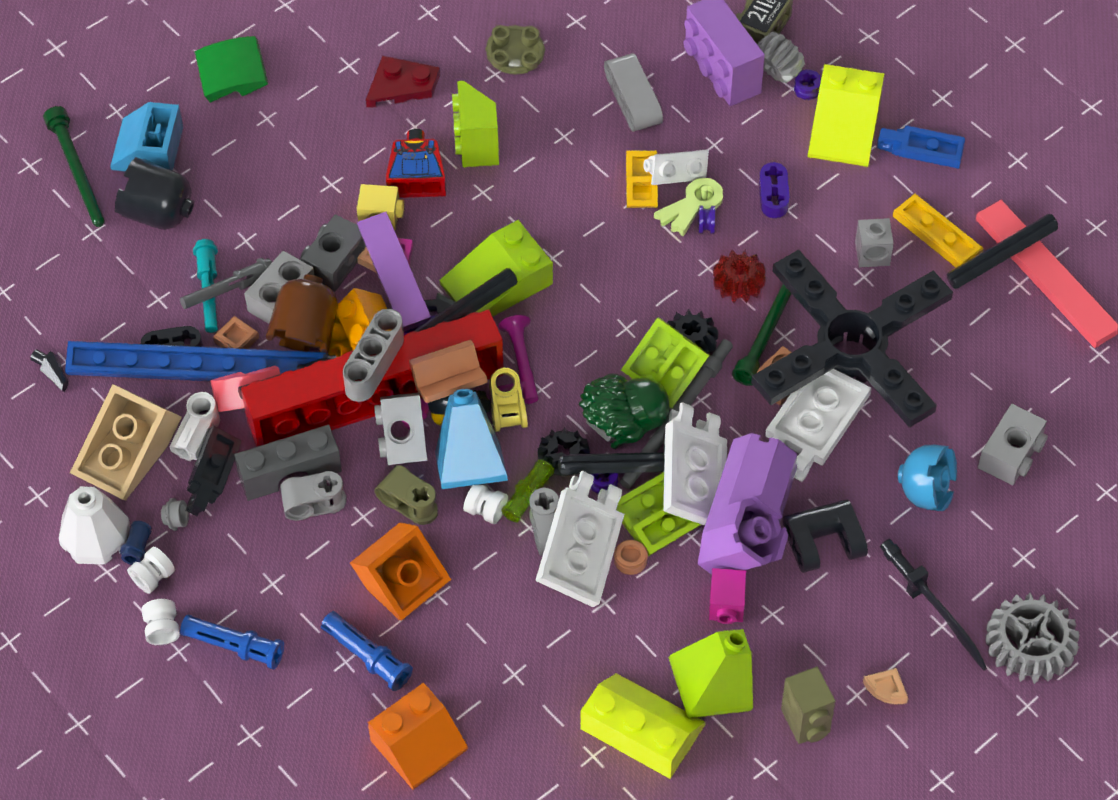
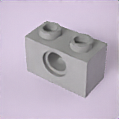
(1015, 428)
(407, 448)

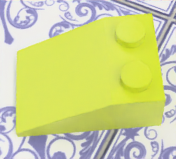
(846, 115)

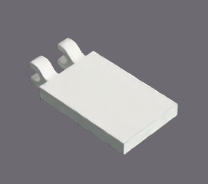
(818, 417)
(692, 464)
(581, 541)

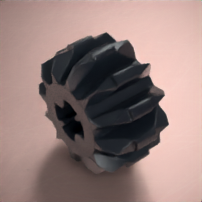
(697, 329)

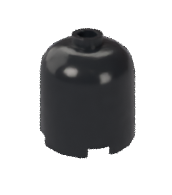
(154, 195)

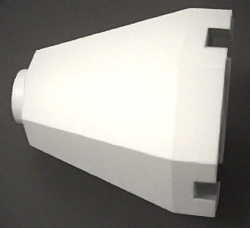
(92, 527)

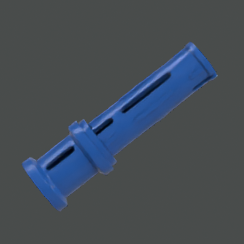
(246, 644)
(377, 658)

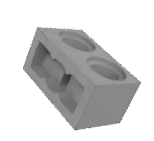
(265, 289)

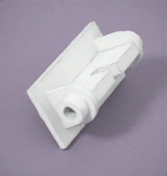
(677, 166)

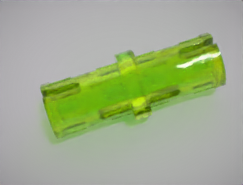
(524, 488)

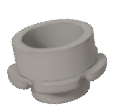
(174, 514)

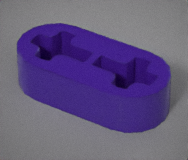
(768, 190)

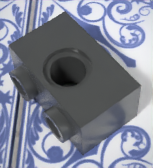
(335, 266)

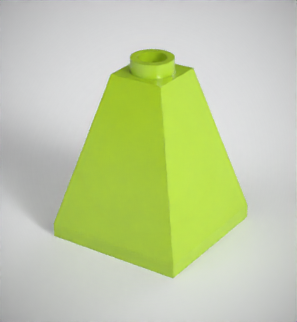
(715, 674)

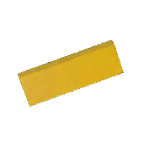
(936, 231)

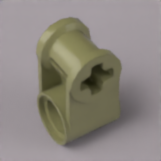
(408, 495)

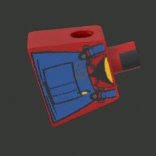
(416, 167)

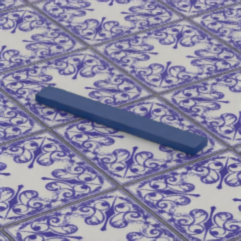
(175, 361)

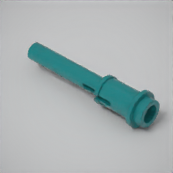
(206, 272)

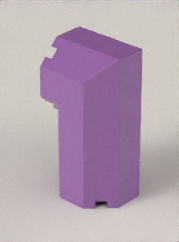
(749, 505)

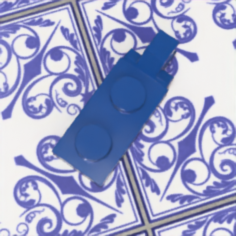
(923, 145)

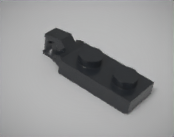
(211, 469)

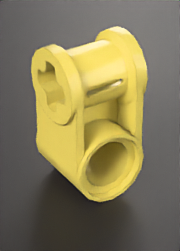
(507, 402)

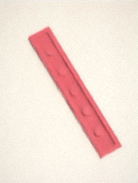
(1051, 277)

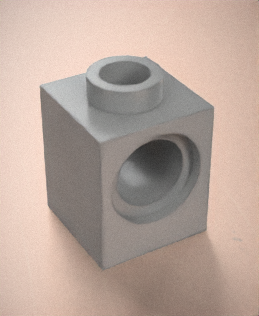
(874, 242)

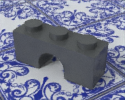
(267, 464)

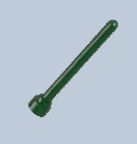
(58, 122)
(750, 364)

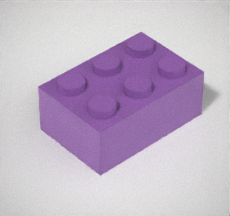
(724, 50)

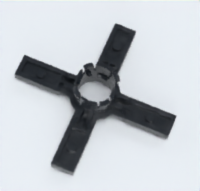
(874, 366)

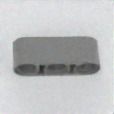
(633, 92)
(373, 368)

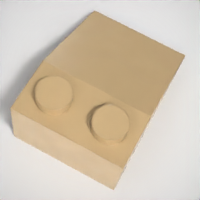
(124, 442)

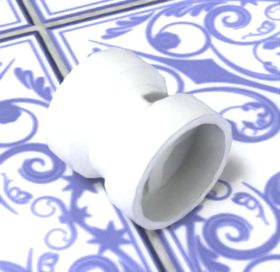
(485, 502)
(151, 570)
(160, 617)

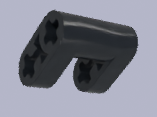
(820, 522)

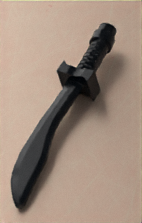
(918, 584)

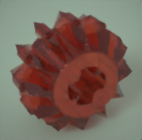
(739, 276)

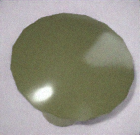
(515, 49)

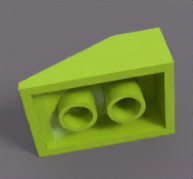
(503, 249)

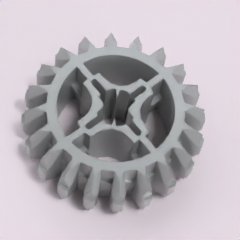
(1040, 655)

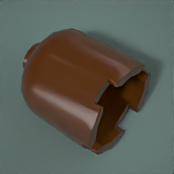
(304, 315)

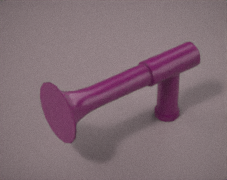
(515, 328)

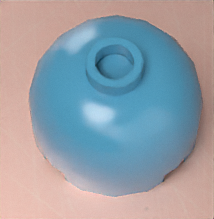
(928, 475)

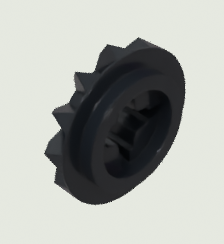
(549, 447)

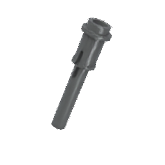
(251, 272)

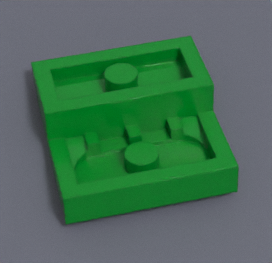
(231, 67)

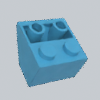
(149, 134)

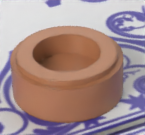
(630, 557)

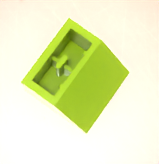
(476, 126)

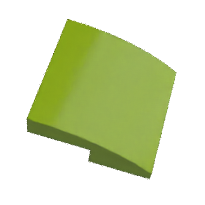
(667, 358)
(648, 521)

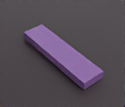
(394, 270)

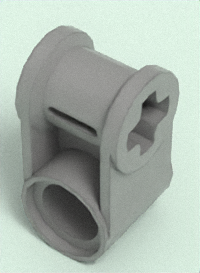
(310, 495)
(540, 518)

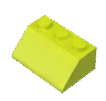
(640, 724)

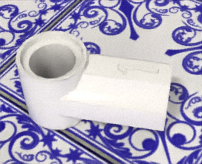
(194, 427)

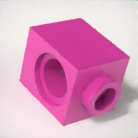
(727, 595)

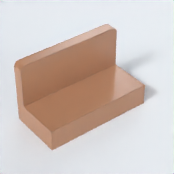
(447, 371)

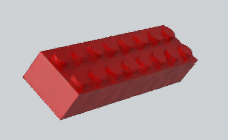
(317, 395)

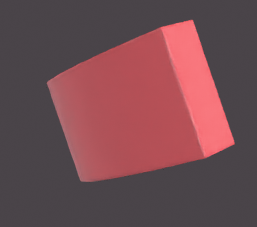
(226, 387)

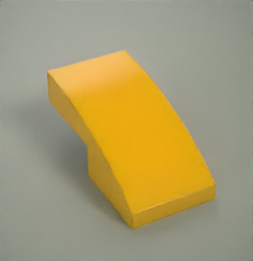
(639, 190)

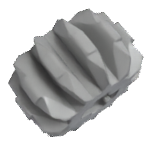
(781, 57)

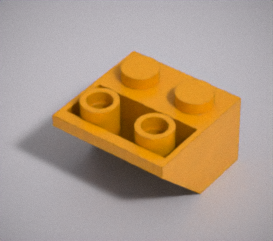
(353, 318)

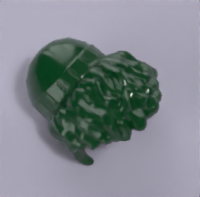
(625, 407)

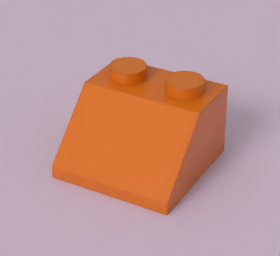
(401, 570)
(417, 736)

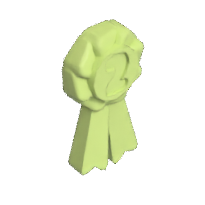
(699, 192)

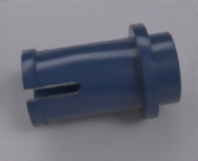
(136, 542)

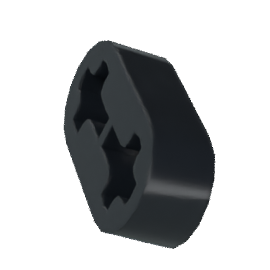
(173, 336)

